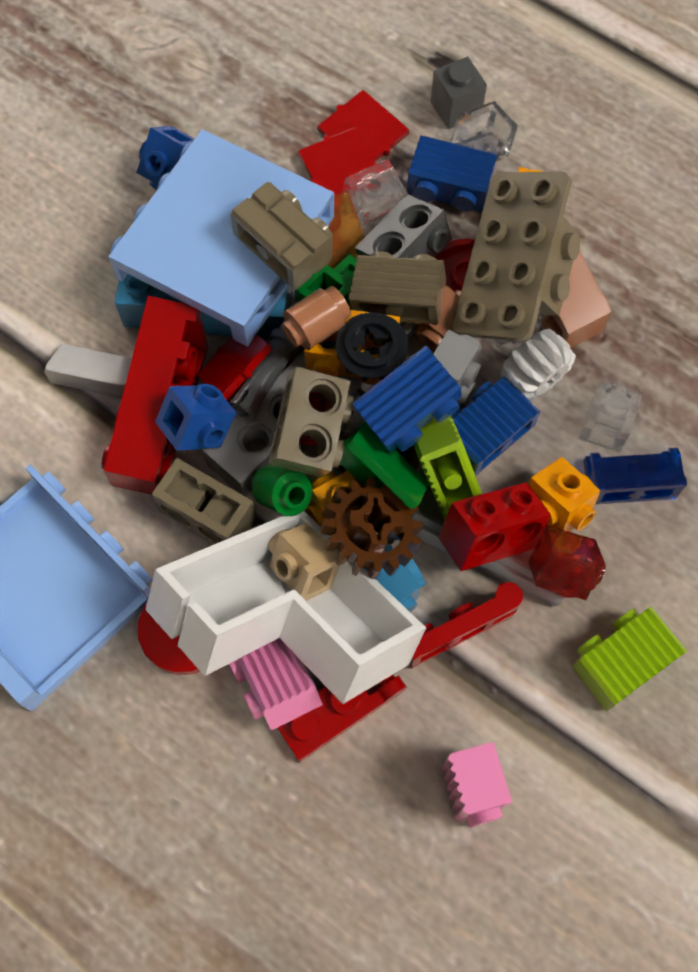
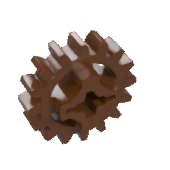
(358, 540)

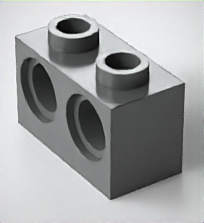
(408, 230)

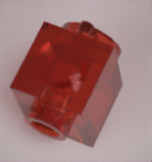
(567, 563)

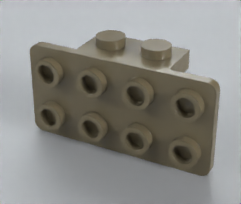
(518, 257)

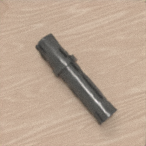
(265, 375)

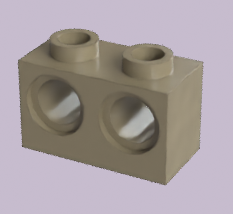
(300, 419)
(203, 503)

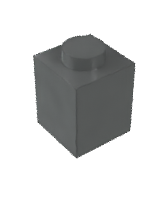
(457, 90)

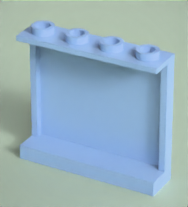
(187, 238)
(58, 589)

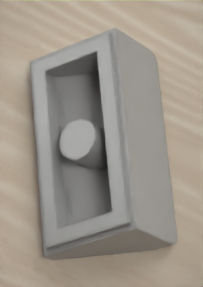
(88, 370)

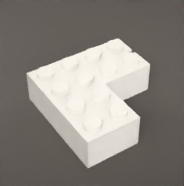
(233, 603)

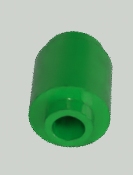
(282, 490)

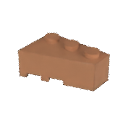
(583, 311)

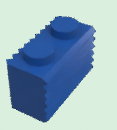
(451, 174)
(409, 400)
(494, 421)

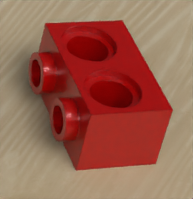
(493, 526)

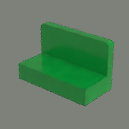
(367, 457)

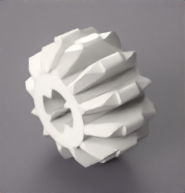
(538, 363)

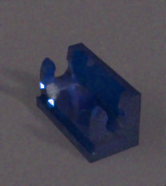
(636, 476)

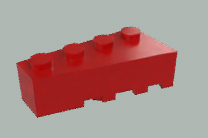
(166, 354)

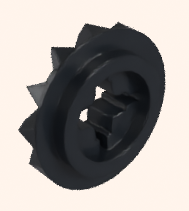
(382, 331)

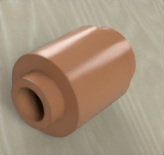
(315, 317)

